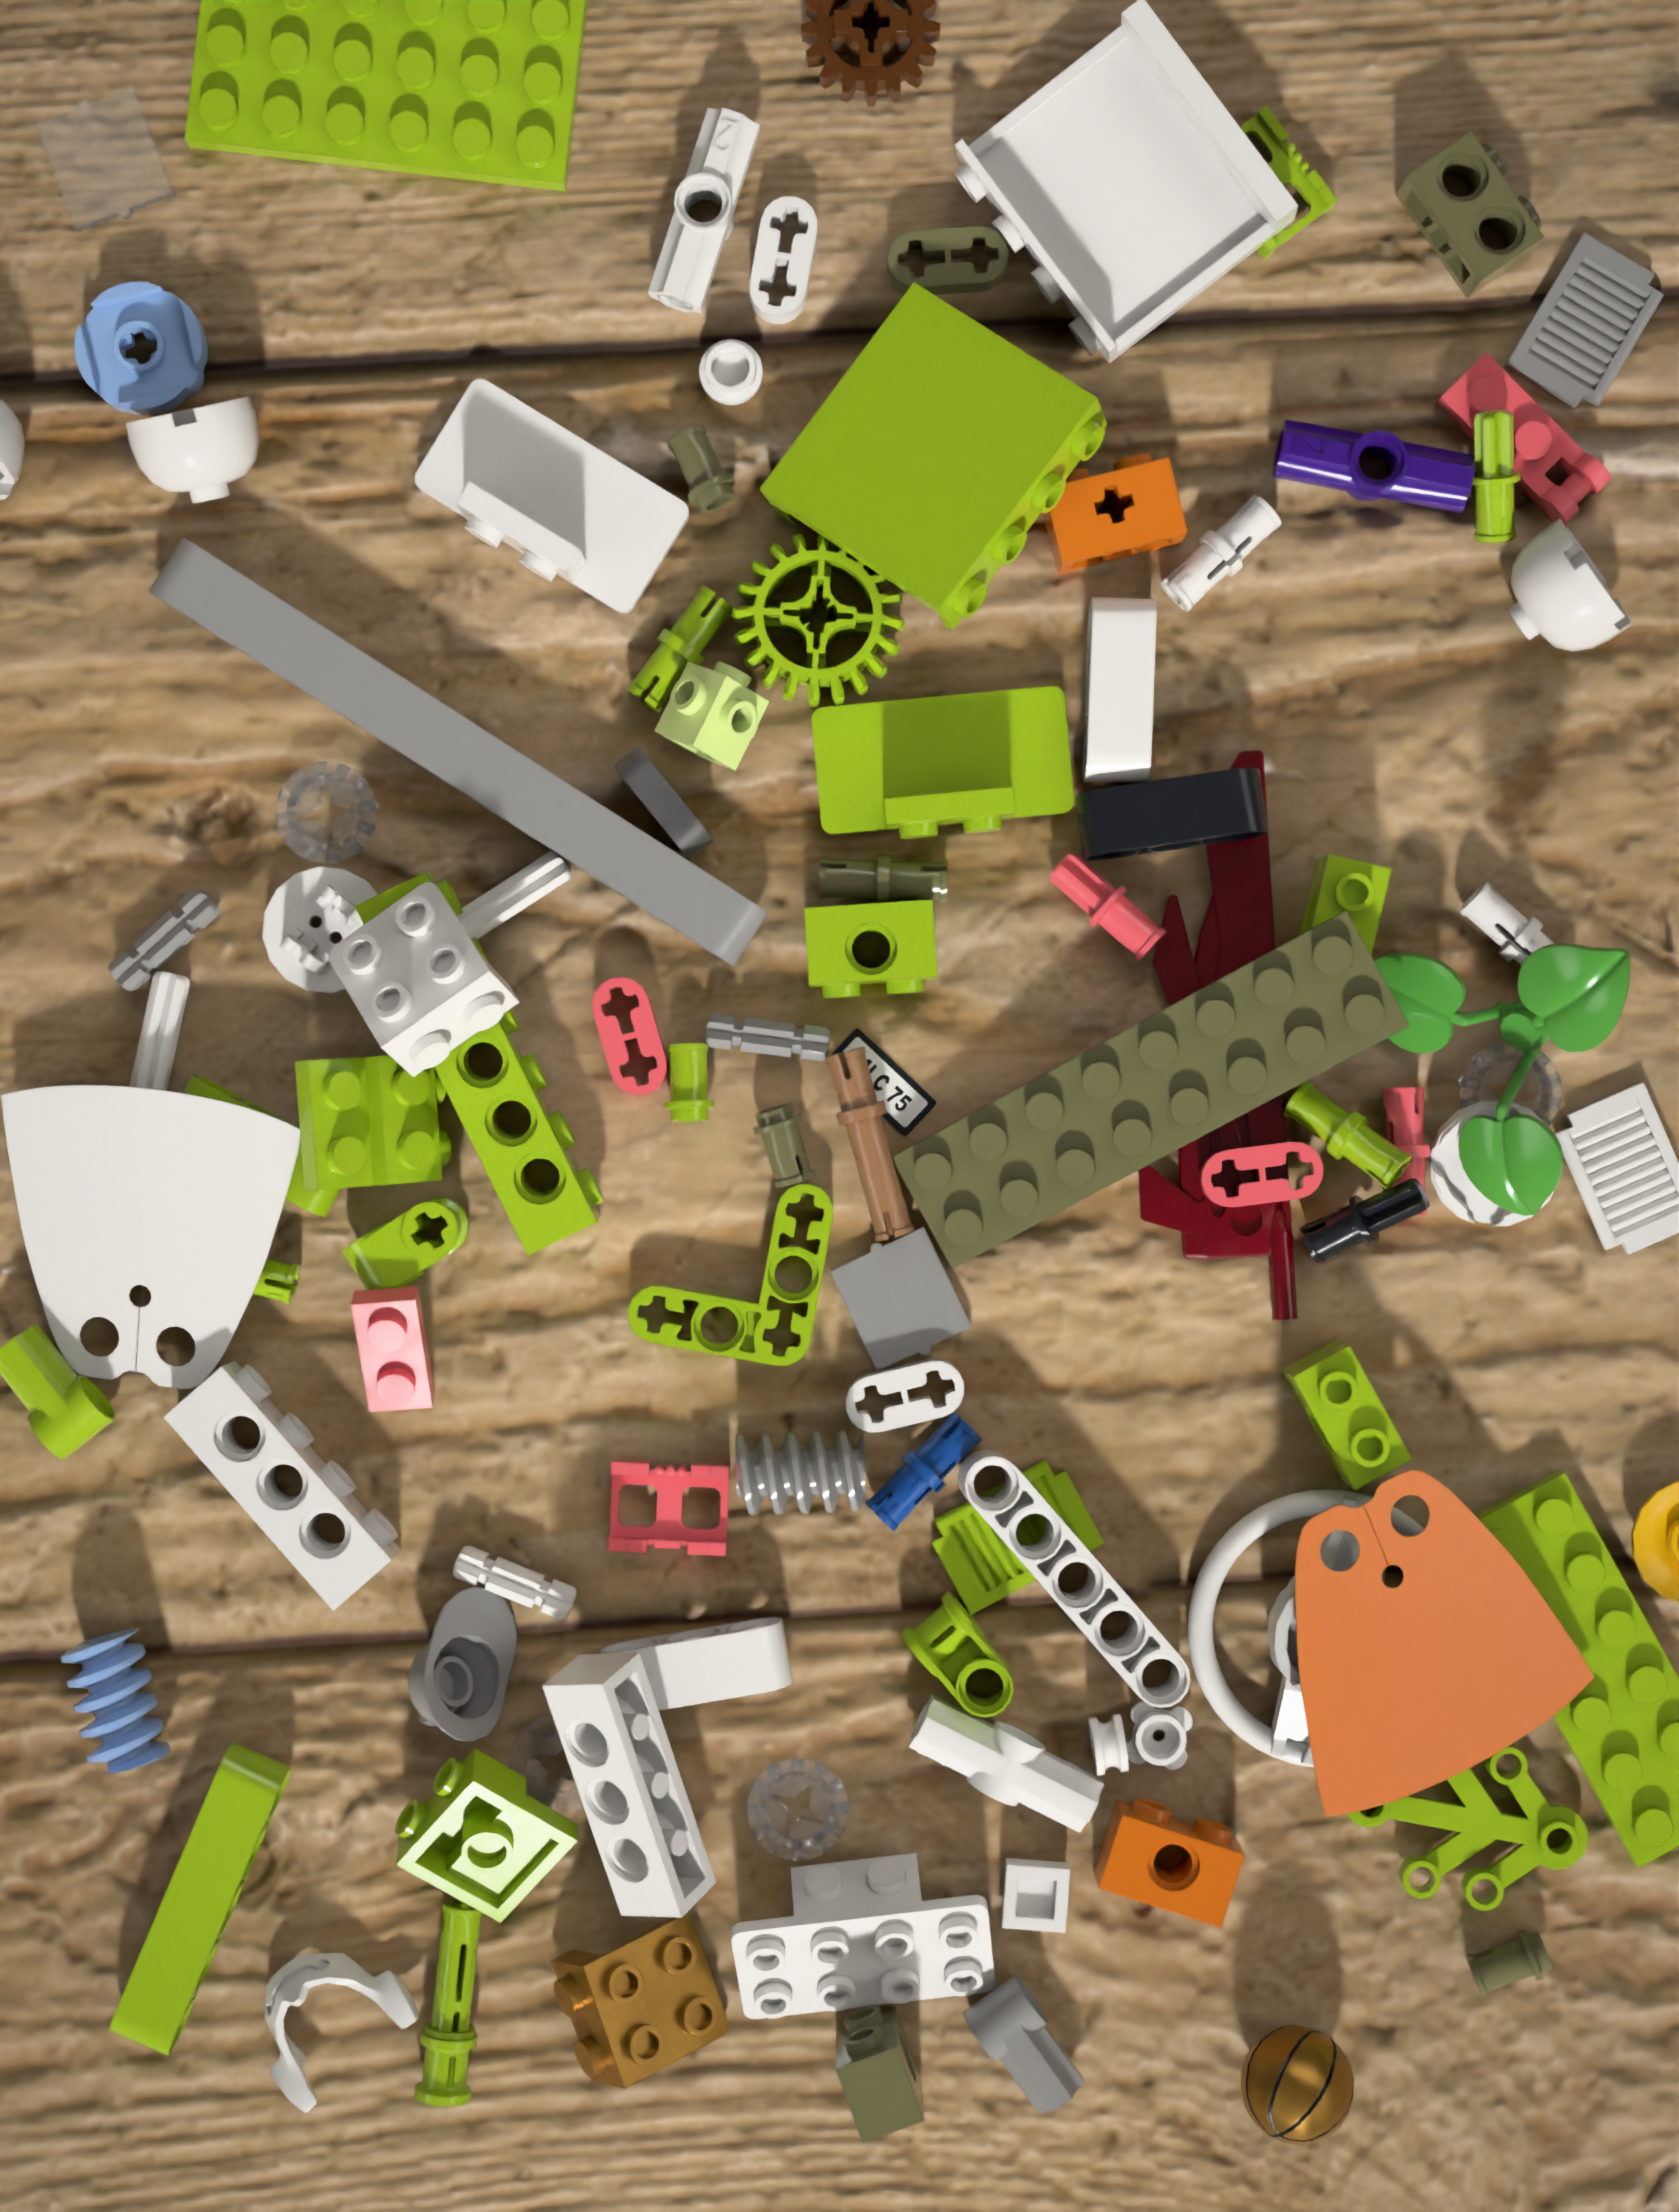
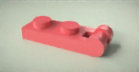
(1537, 439)

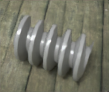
(800, 1473)

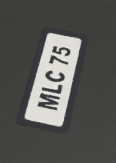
(903, 1097)

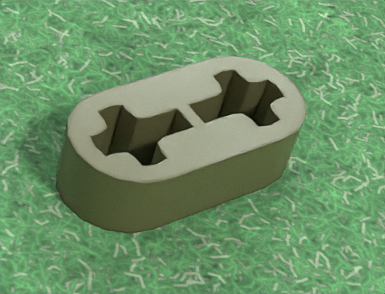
(948, 245)

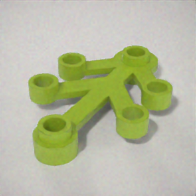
(1481, 1823)

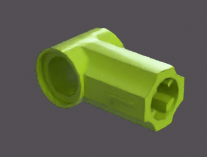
(61, 1404)

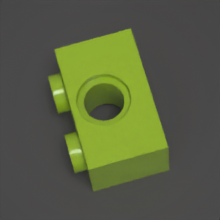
(1350, 886)
(903, 924)
(1346, 1414)

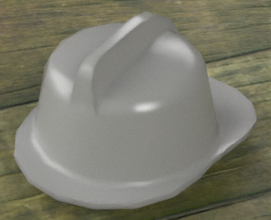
(466, 1666)

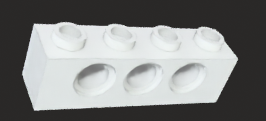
(248, 1474)
(629, 1784)

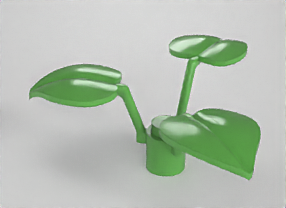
(1564, 996)

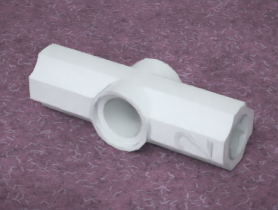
(713, 175)
(1006, 1763)

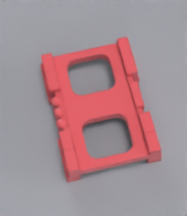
(669, 1529)

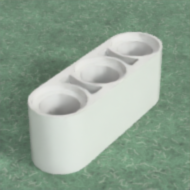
(1119, 690)
(713, 1662)

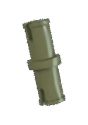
(883, 879)

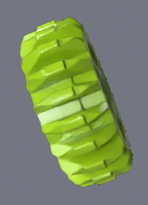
(789, 614)

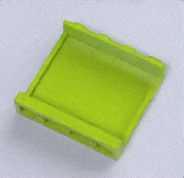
(937, 454)

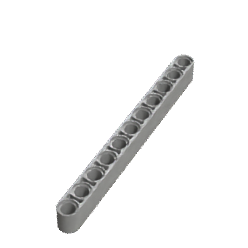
(458, 751)

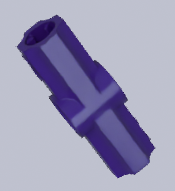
(1414, 471)

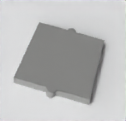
(900, 1298)

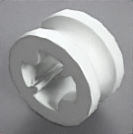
(1108, 1744)

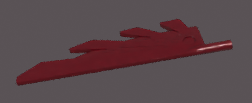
(1233, 934)

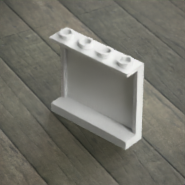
(1126, 185)

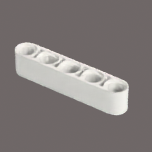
(1095, 1599)

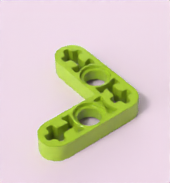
(751, 1315)

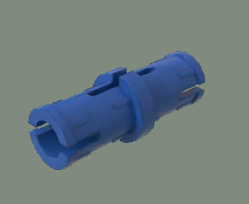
(923, 1471)

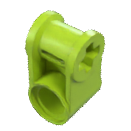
(401, 1251)
(959, 1654)

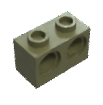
(1454, 222)

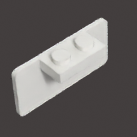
(551, 497)
(862, 1942)

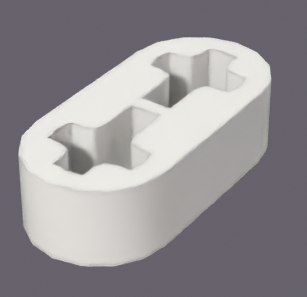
(798, 262)
(908, 1410)

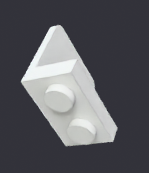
(420, 980)

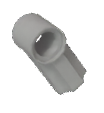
(1015, 2031)

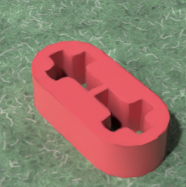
(615, 1041)
(1262, 1190)

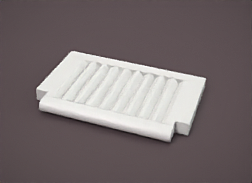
(1624, 1169)

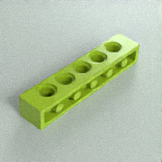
(536, 1215)

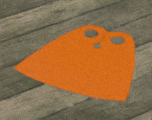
(1423, 1672)

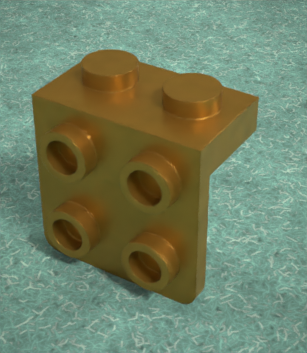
(640, 2003)

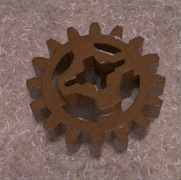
(896, 33)

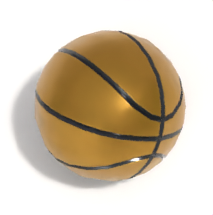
(1297, 2085)

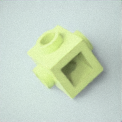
(713, 713)

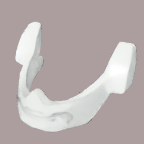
(291, 1986)

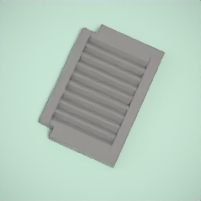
(1586, 324)

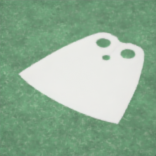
(151, 1195)

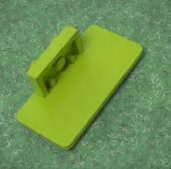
(943, 762)

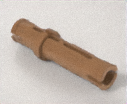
(869, 1143)

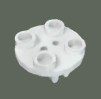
(288, 933)

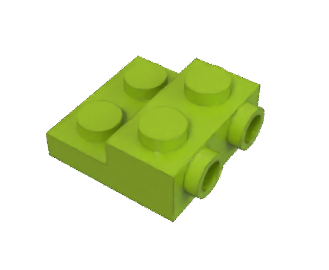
(369, 1123)
(482, 1835)

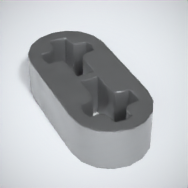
(663, 802)

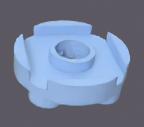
(110, 329)

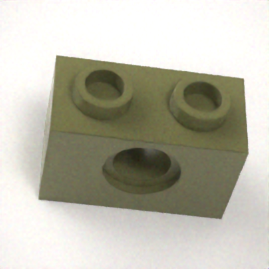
(878, 2072)

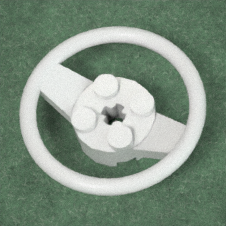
(1339, 1551)

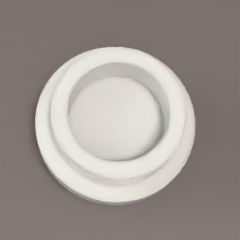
(731, 372)

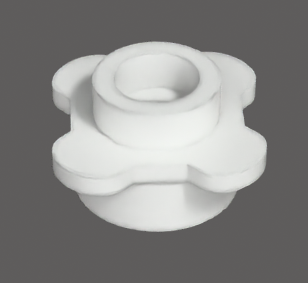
(1171, 1748)

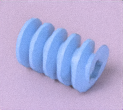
(116, 1701)

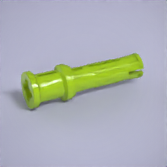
(449, 2034)

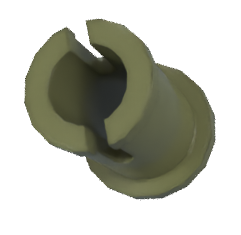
(700, 466)
(783, 1144)
(1509, 1962)

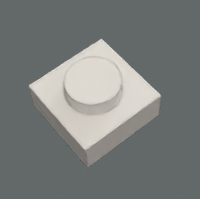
(1035, 1895)

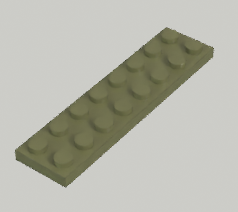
(1151, 1089)

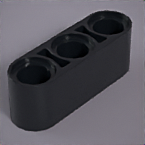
(1171, 814)

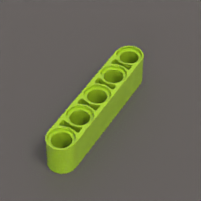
(200, 1898)

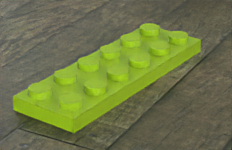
(1628, 1715)

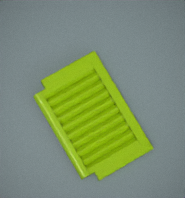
(981, 1561)

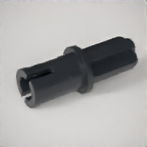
(1363, 1219)

